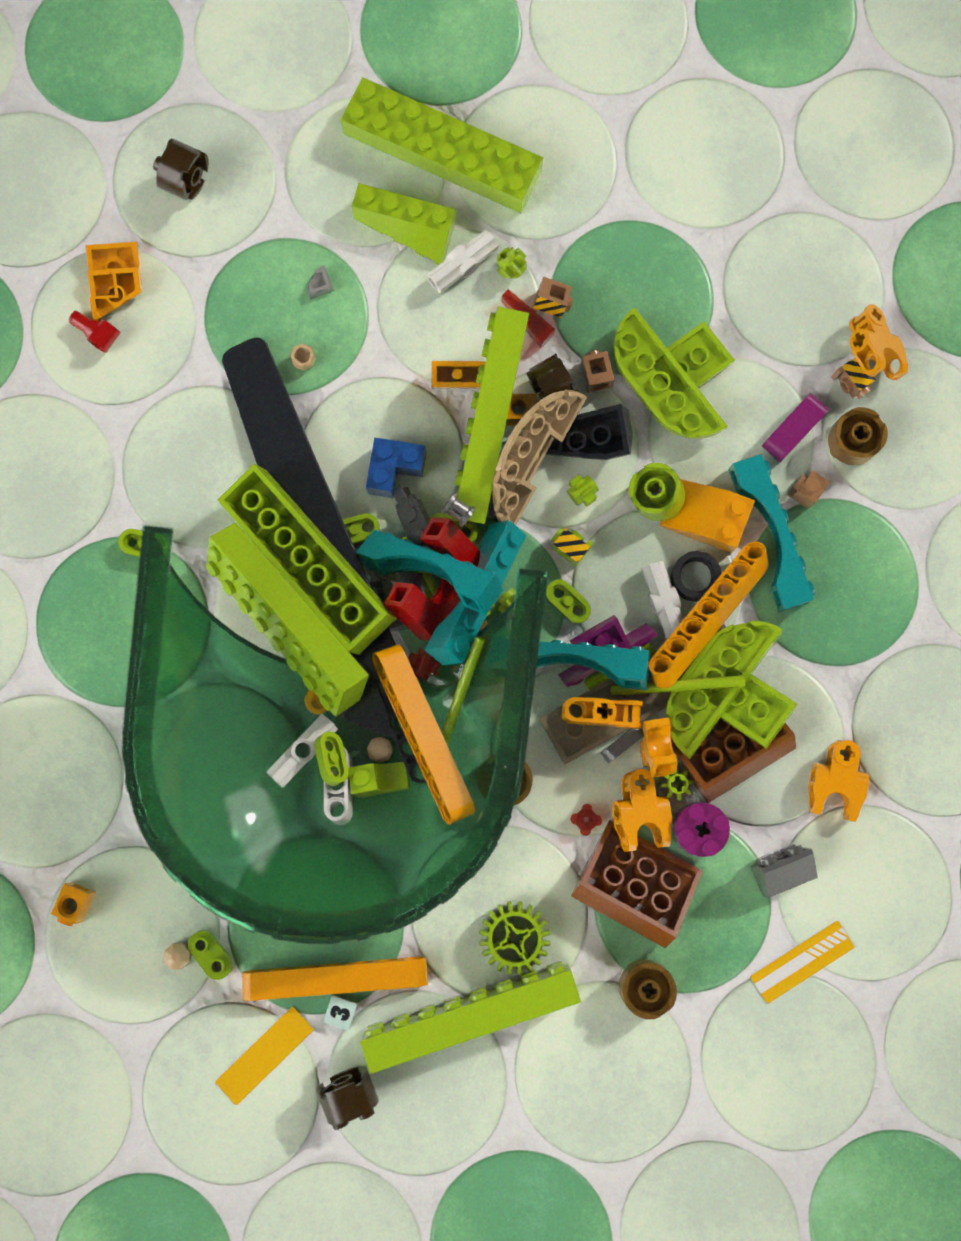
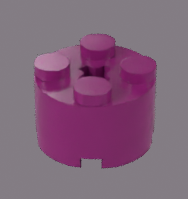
(713, 821)

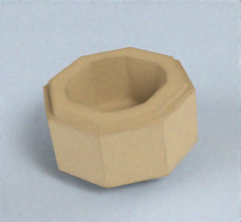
(303, 357)
(380, 749)
(177, 956)

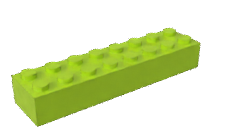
(441, 145)
(491, 409)
(306, 559)
(285, 620)
(469, 1017)

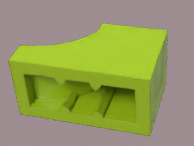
(378, 779)

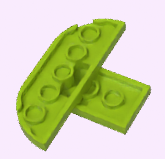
(671, 376)
(752, 709)

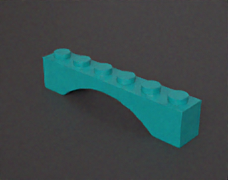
(389, 555)
(790, 584)
(456, 633)
(622, 665)

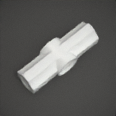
(462, 261)
(663, 597)
(289, 763)

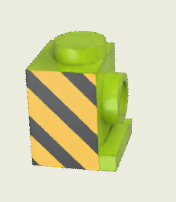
(570, 545)

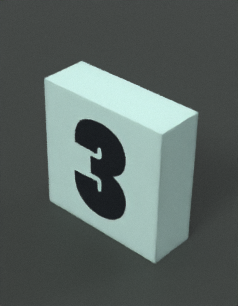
(340, 1012)

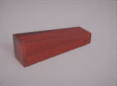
(536, 326)

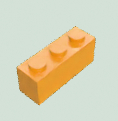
(455, 374)

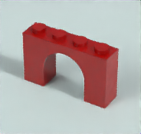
(410, 603)

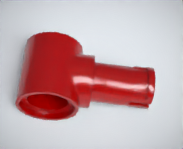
(98, 333)

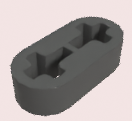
(622, 744)

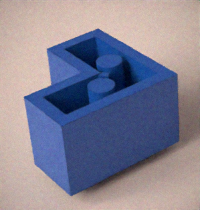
(390, 459)

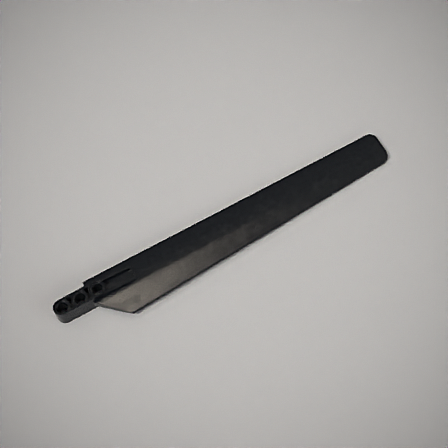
(286, 454)

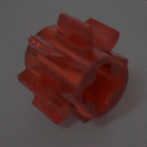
(423, 664)

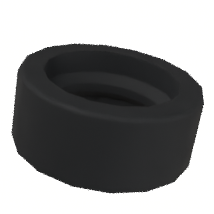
(693, 556)

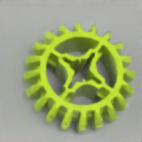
(526, 932)

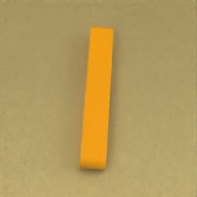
(735, 583)
(423, 734)
(334, 978)

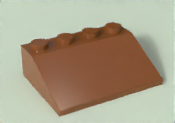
(730, 758)
(638, 888)

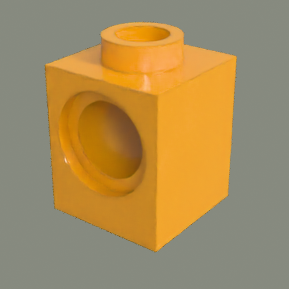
(524, 400)
(81, 895)

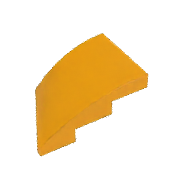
(112, 275)

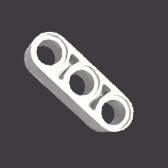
(343, 797)

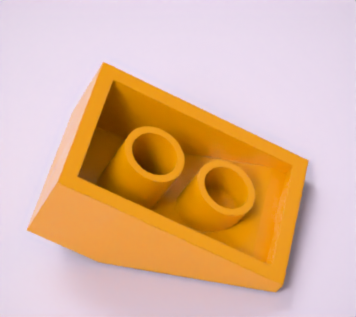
(711, 516)

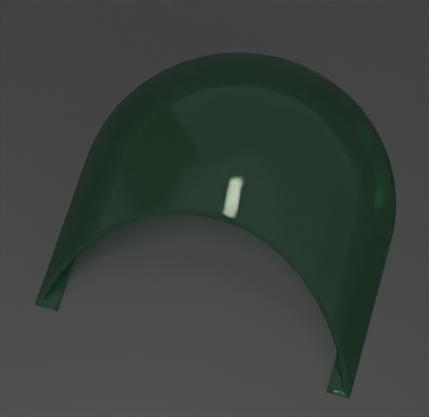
(219, 711)

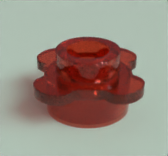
(586, 827)

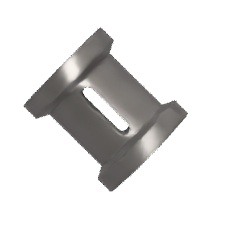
(458, 509)

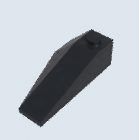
(597, 435)

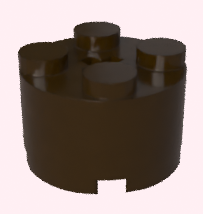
(181, 169)
(549, 377)
(348, 1097)

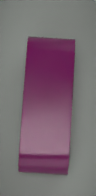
(795, 427)

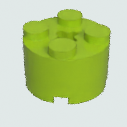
(648, 481)

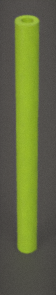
(682, 685)
(462, 688)

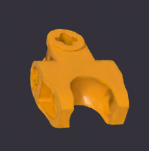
(874, 342)
(616, 712)
(657, 748)
(841, 777)
(639, 808)

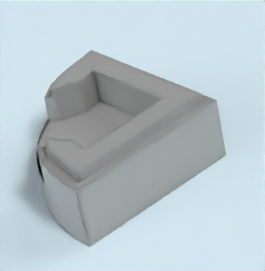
(319, 283)

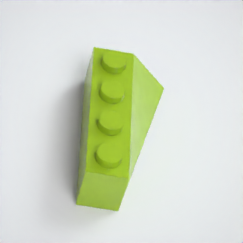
(407, 220)

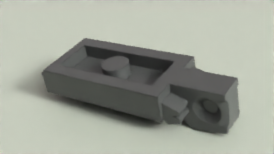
(411, 514)

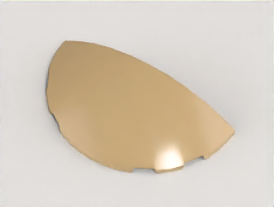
(526, 449)

